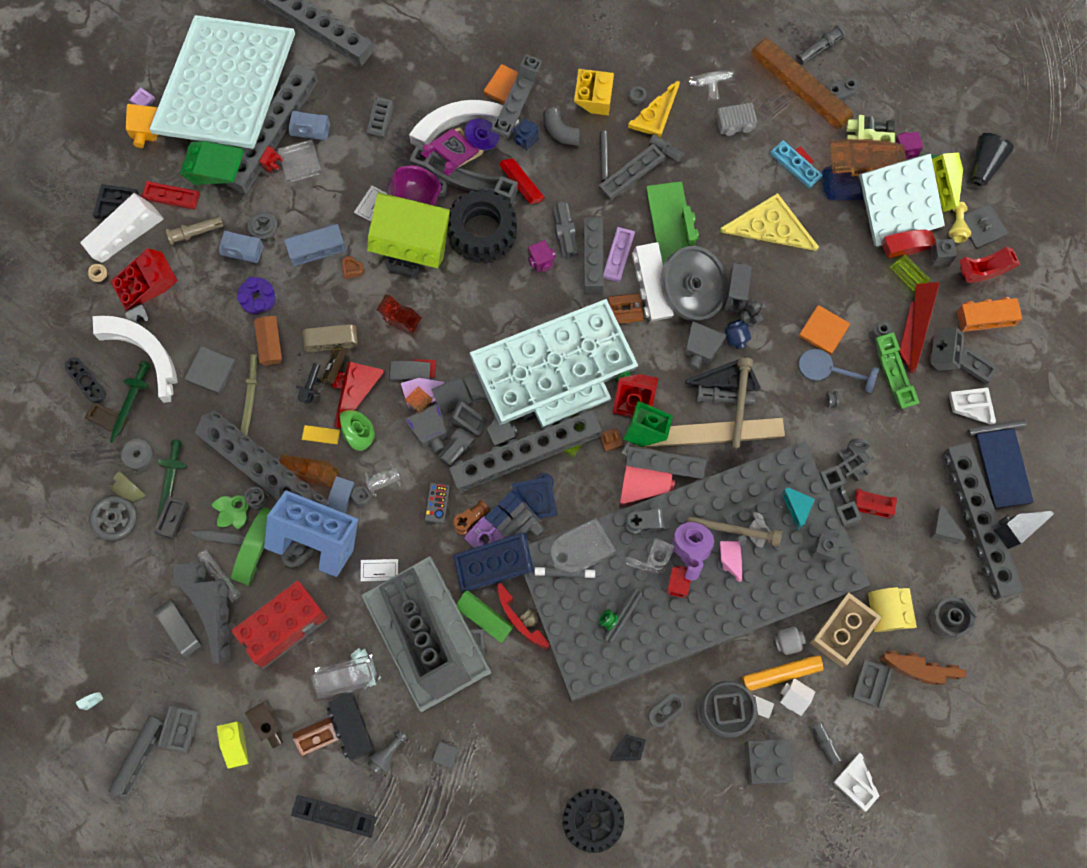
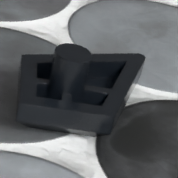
(628, 749)

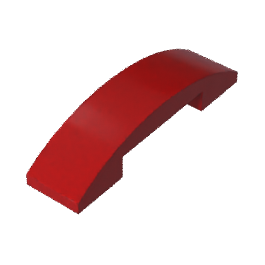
(535, 638)

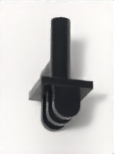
(306, 393)

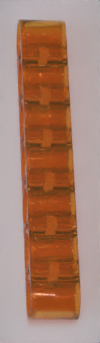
(802, 83)

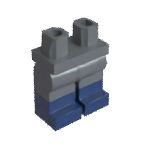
(514, 517)

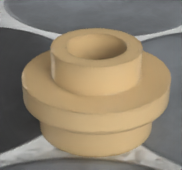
(93, 269)

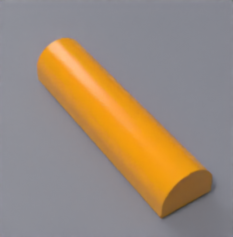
(782, 673)

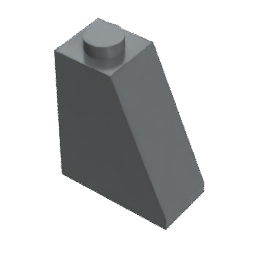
(738, 288)

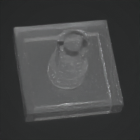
(711, 79)

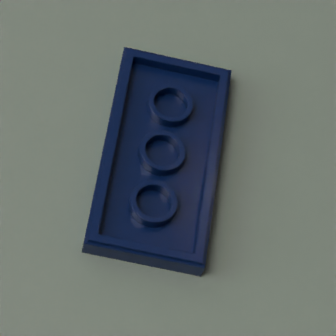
(1004, 469)
(493, 562)

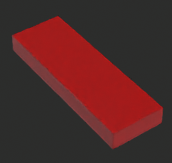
(525, 184)
(170, 195)

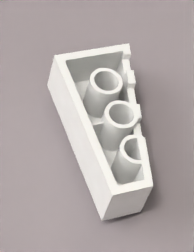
(648, 274)

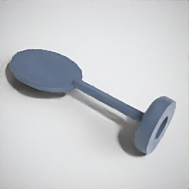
(818, 364)

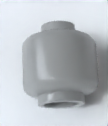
(790, 640)

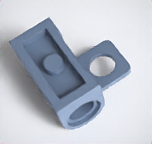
(309, 125)
(240, 247)

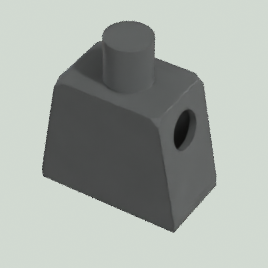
(702, 345)

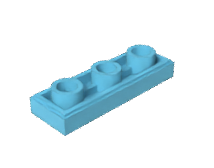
(802, 171)

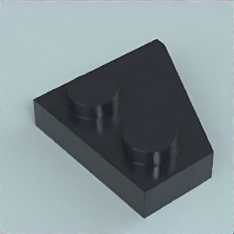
(110, 199)

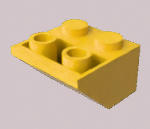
(594, 91)

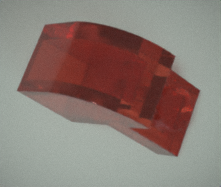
(398, 316)

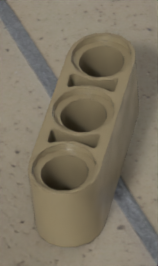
(329, 338)

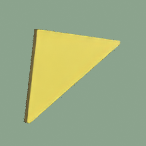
(772, 223)

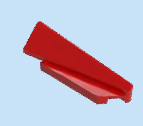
(917, 324)

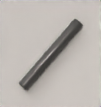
(604, 155)
(997, 427)

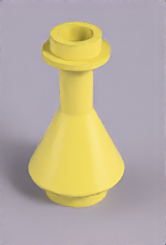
(960, 231)

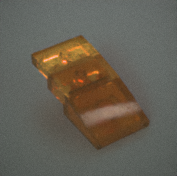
(864, 155)

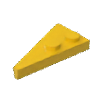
(654, 117)

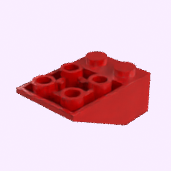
(143, 279)

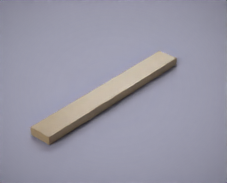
(722, 432)

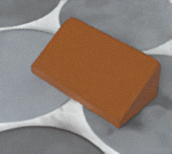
(315, 736)

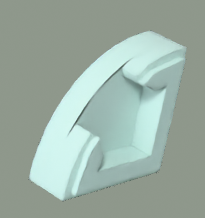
(89, 701)

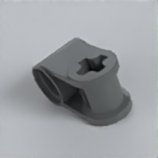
(649, 521)

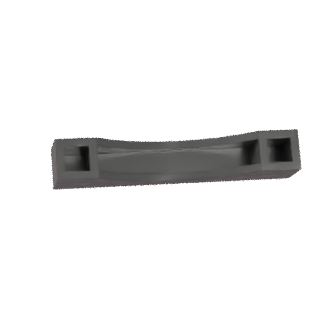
(463, 178)

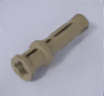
(185, 232)

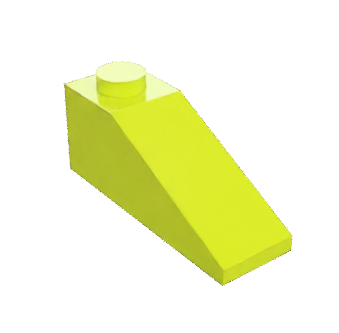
(948, 177)

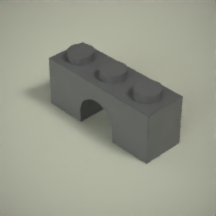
(835, 485)

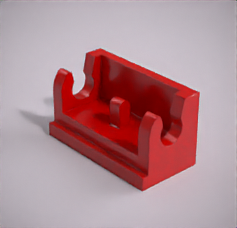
(875, 504)

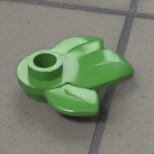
(229, 513)

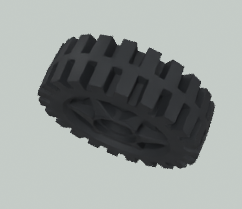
(610, 820)

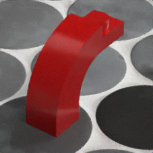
(990, 266)

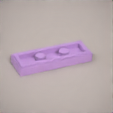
(618, 254)

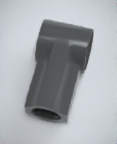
(460, 442)

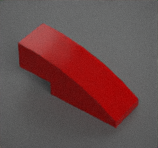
(907, 242)

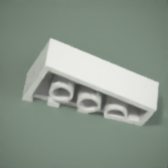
(121, 228)

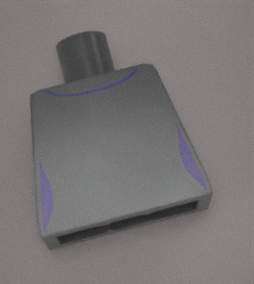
(428, 428)

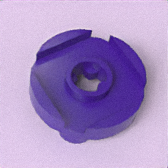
(254, 285)

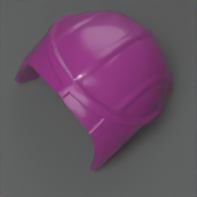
(414, 184)

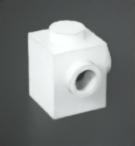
(797, 696)

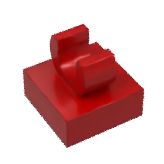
(269, 159)

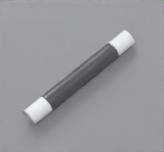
(555, 572)

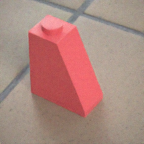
(643, 485)

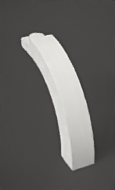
(452, 115)
(125, 330)

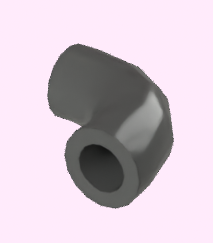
(558, 129)

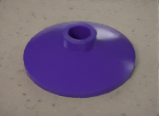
(481, 128)

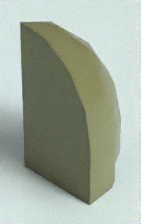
(125, 488)

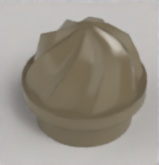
(528, 618)

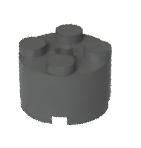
(963, 619)

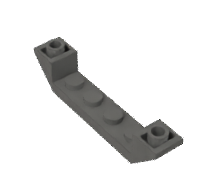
(517, 97)

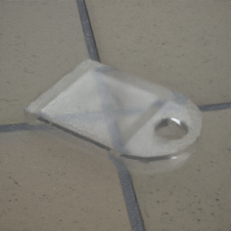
(583, 547)

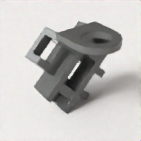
(852, 452)

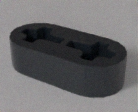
(404, 268)

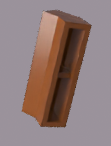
(268, 340)

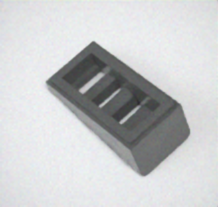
(383, 106)

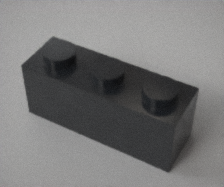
(350, 727)

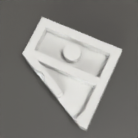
(973, 404)
(857, 783)

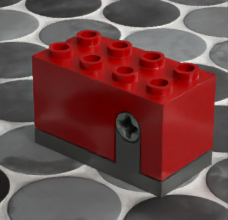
(280, 625)

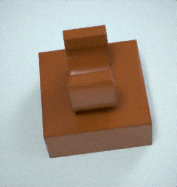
(611, 440)

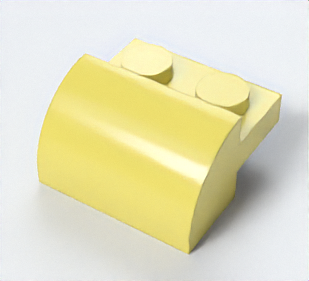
(894, 607)

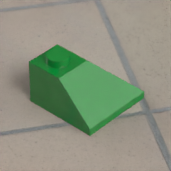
(647, 425)

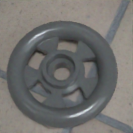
(105, 504)

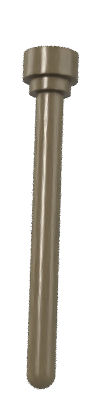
(744, 366)
(773, 536)

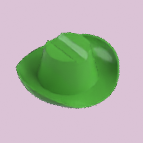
(357, 429)

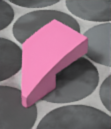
(731, 558)

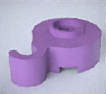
(693, 544)

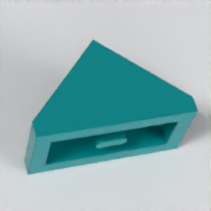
(798, 506)

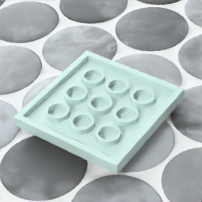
(902, 198)

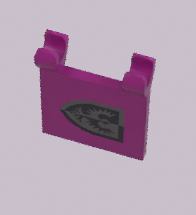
(452, 148)

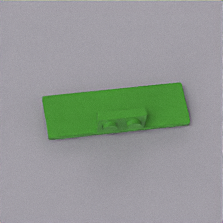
(671, 218)

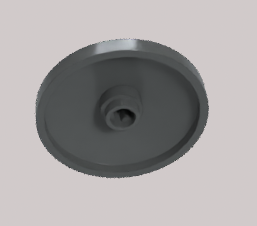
(694, 283)

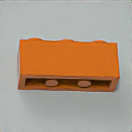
(989, 314)

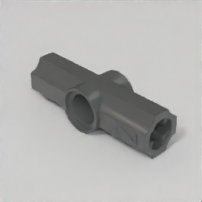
(565, 230)

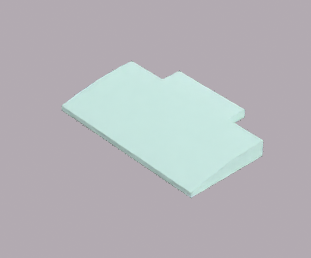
(555, 366)

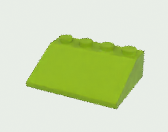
(408, 230)

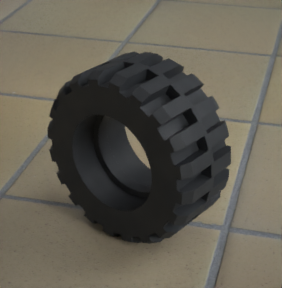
(482, 204)

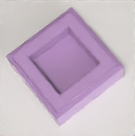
(142, 98)

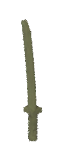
(251, 383)

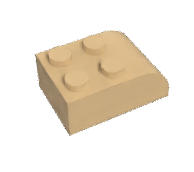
(845, 630)

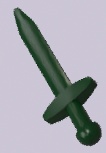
(135, 384)
(171, 465)

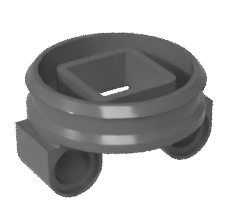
(746, 705)

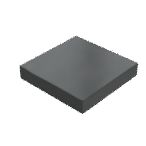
(210, 370)

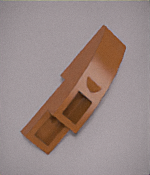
(914, 668)

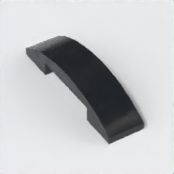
(334, 816)

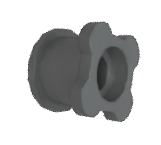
(881, 325)

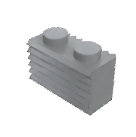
(736, 119)

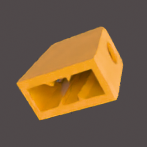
(139, 122)

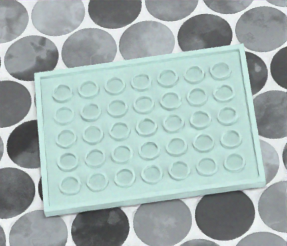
(223, 82)

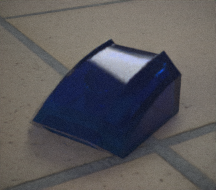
(841, 185)

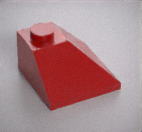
(634, 389)

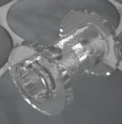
(380, 479)

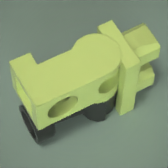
(866, 129)

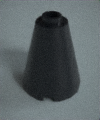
(989, 157)

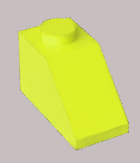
(233, 744)

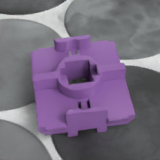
(475, 535)

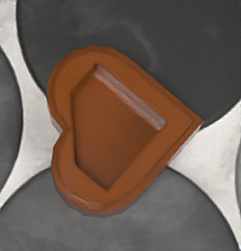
(351, 267)

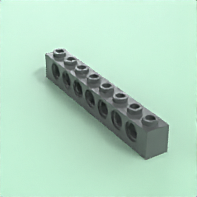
(315, 27)
(271, 137)
(253, 459)
(520, 460)
(985, 510)

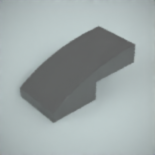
(408, 370)

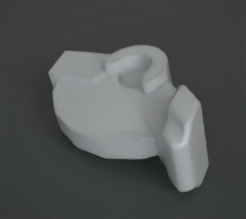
(758, 524)

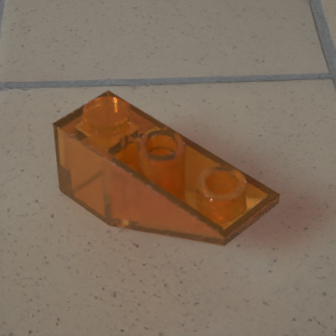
(311, 470)

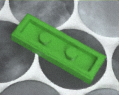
(484, 616)

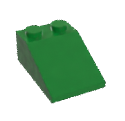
(211, 163)

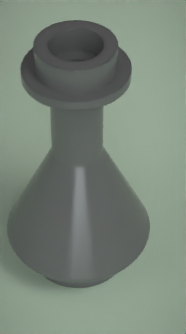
(381, 759)

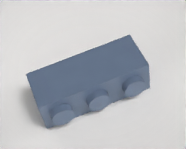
(315, 244)

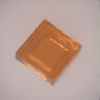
(418, 400)

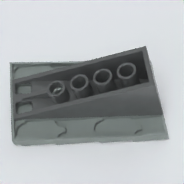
(426, 634)

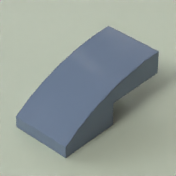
(340, 494)

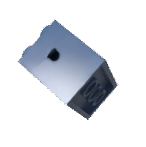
(313, 526)

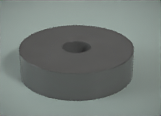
(131, 448)

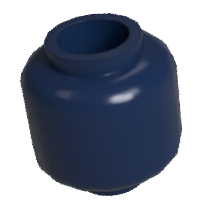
(737, 334)

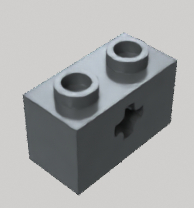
(947, 348)

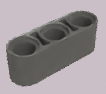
(178, 628)

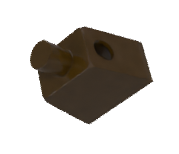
(264, 714)

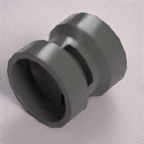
(252, 498)

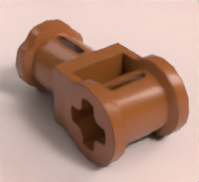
(470, 517)

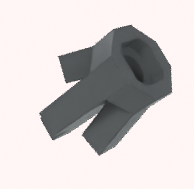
(752, 312)

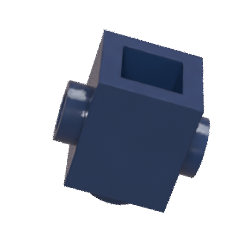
(525, 134)

